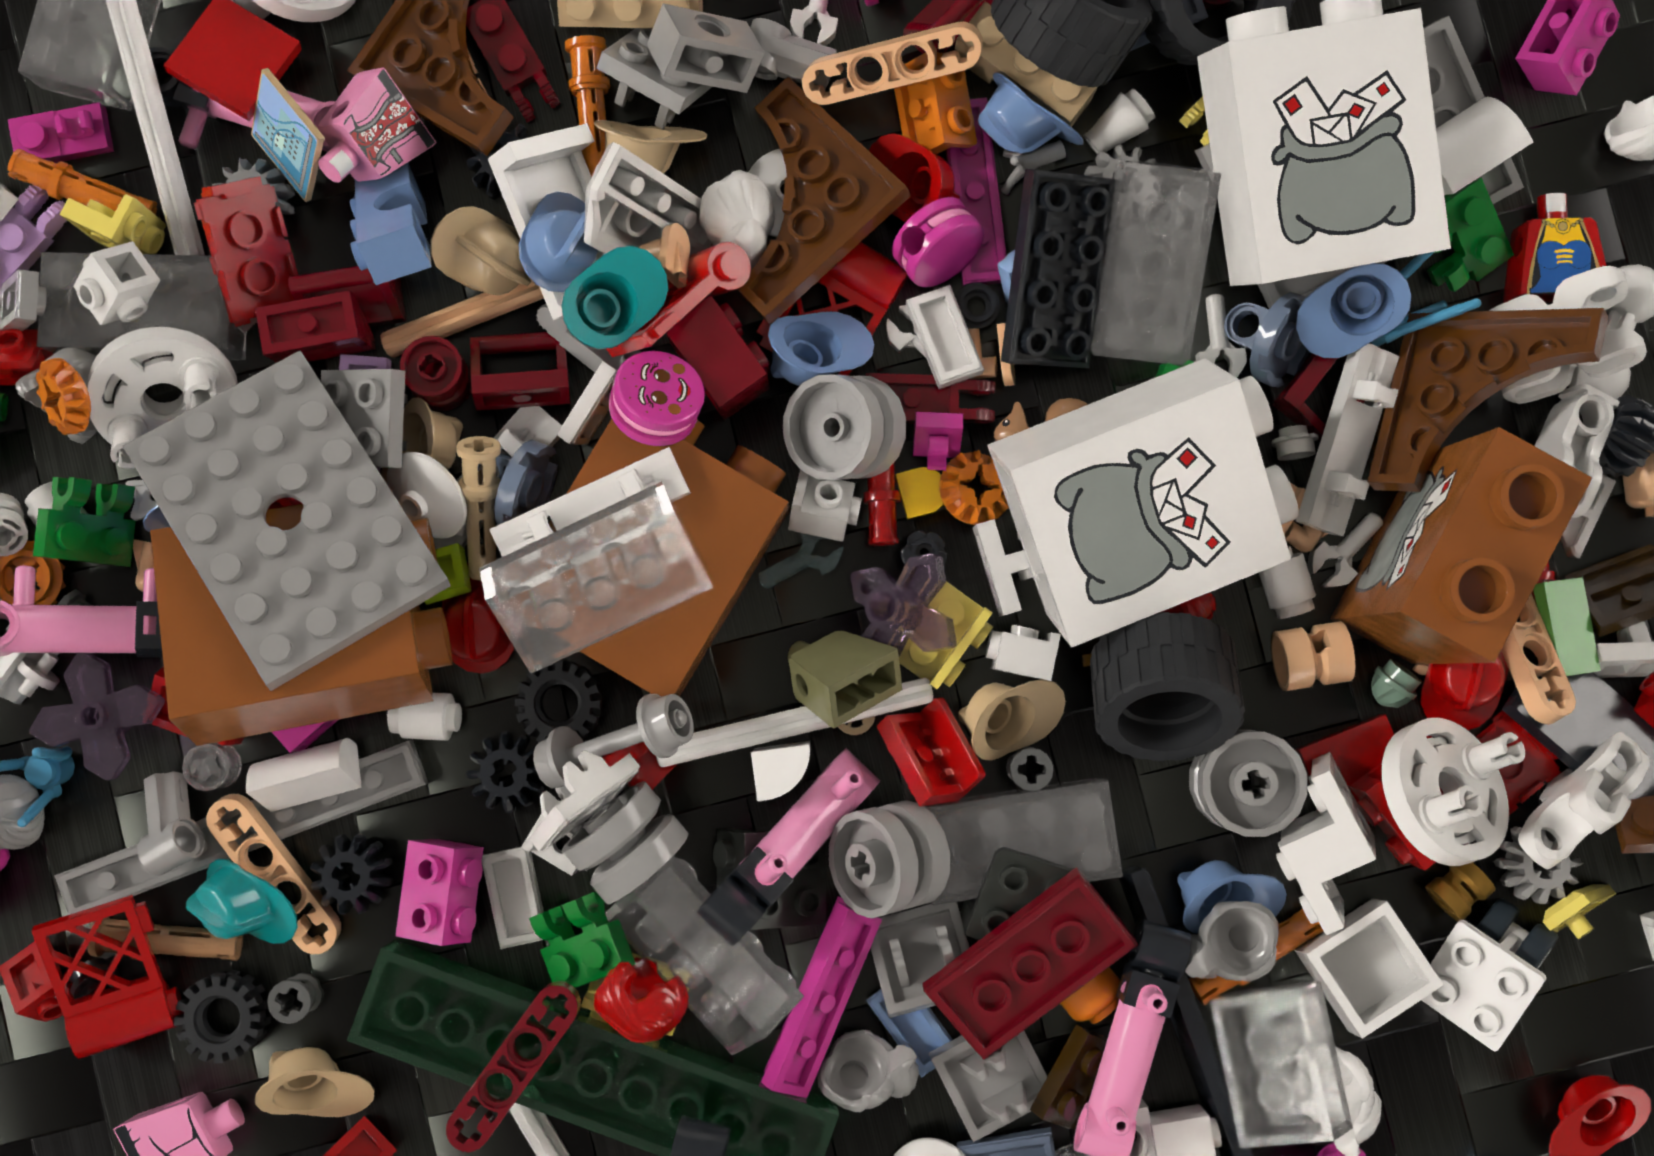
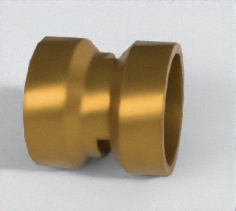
(1460, 889)

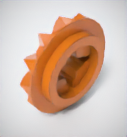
(63, 396)
(961, 500)
(48, 575)

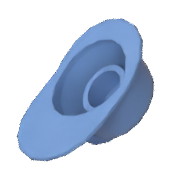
(1019, 122)
(554, 244)
(1353, 310)
(817, 345)
(1222, 882)

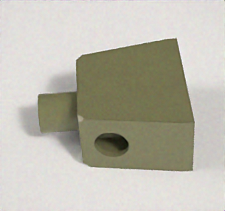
(843, 675)

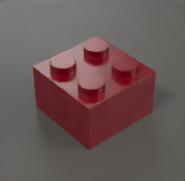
(713, 346)

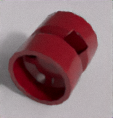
(436, 373)

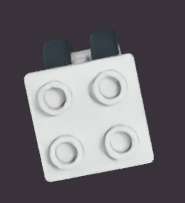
(1490, 973)

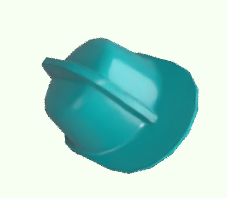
(614, 297)
(242, 903)

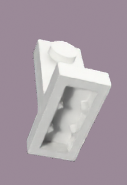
(1000, 567)

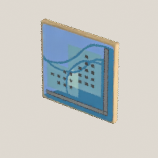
(287, 135)

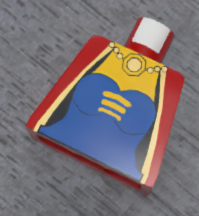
(1551, 250)

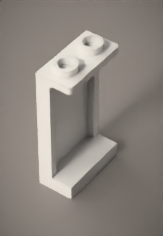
(538, 167)

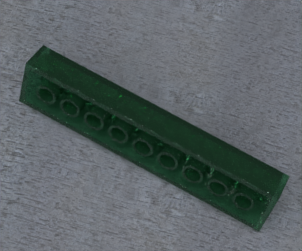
(595, 1078)

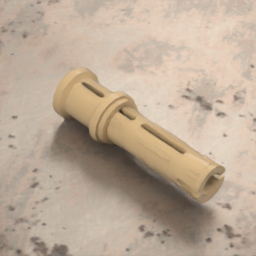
(480, 493)

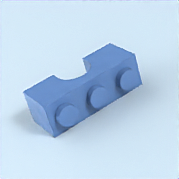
(389, 226)

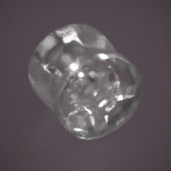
(201, 765)

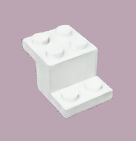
(1326, 844)

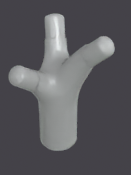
(1032, 160)

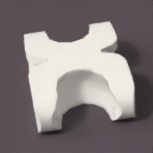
(1621, 347)
(1584, 800)

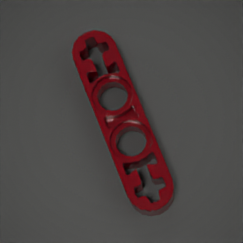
(514, 1066)

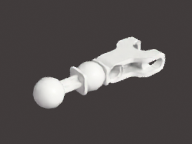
(1596, 397)

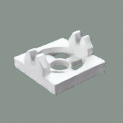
(582, 797)

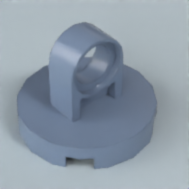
(1276, 343)
(525, 480)

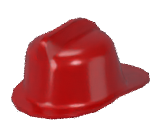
(922, 172)
(475, 633)
(1464, 691)
(1597, 1116)

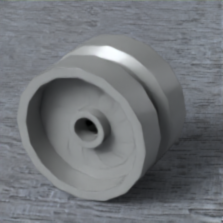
(844, 427)
(1275, 789)
(625, 842)
(889, 858)

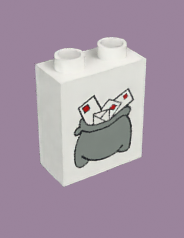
(1323, 141)
(1146, 498)

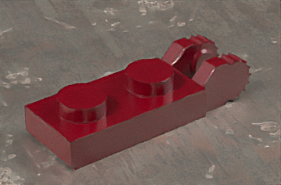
(508, 53)
(922, 394)

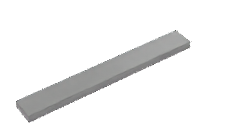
(122, 873)

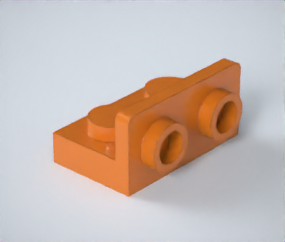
(936, 109)

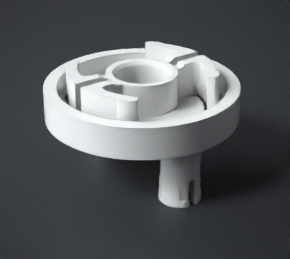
(194, 368)
(1473, 791)

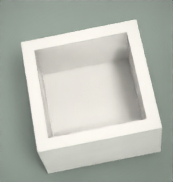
(1369, 968)

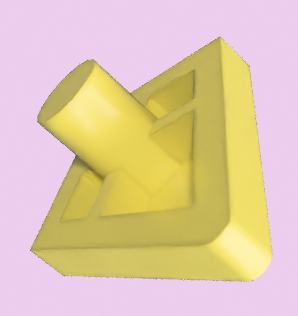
(1574, 906)

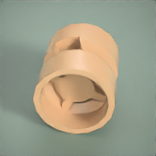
(1319, 655)

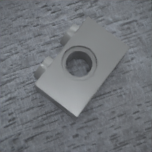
(704, 48)

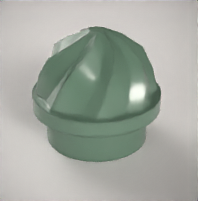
(1394, 684)

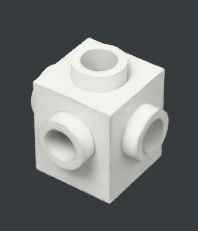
(116, 283)

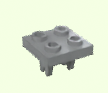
(636, 70)
(373, 408)
(914, 948)
(992, 1089)

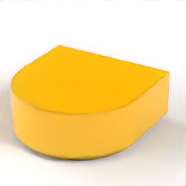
(919, 491)

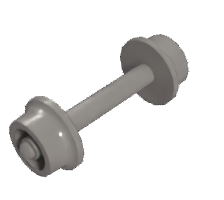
(661, 724)

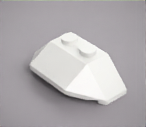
(634, 202)

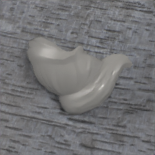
(1234, 942)
(866, 1071)

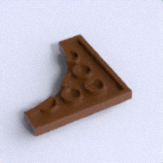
(429, 62)
(829, 203)
(1459, 365)

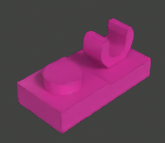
(63, 133)

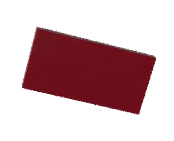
(1029, 963)

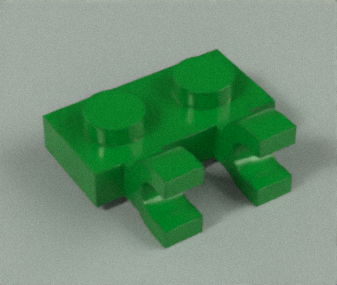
(1475, 237)
(86, 537)
(586, 955)

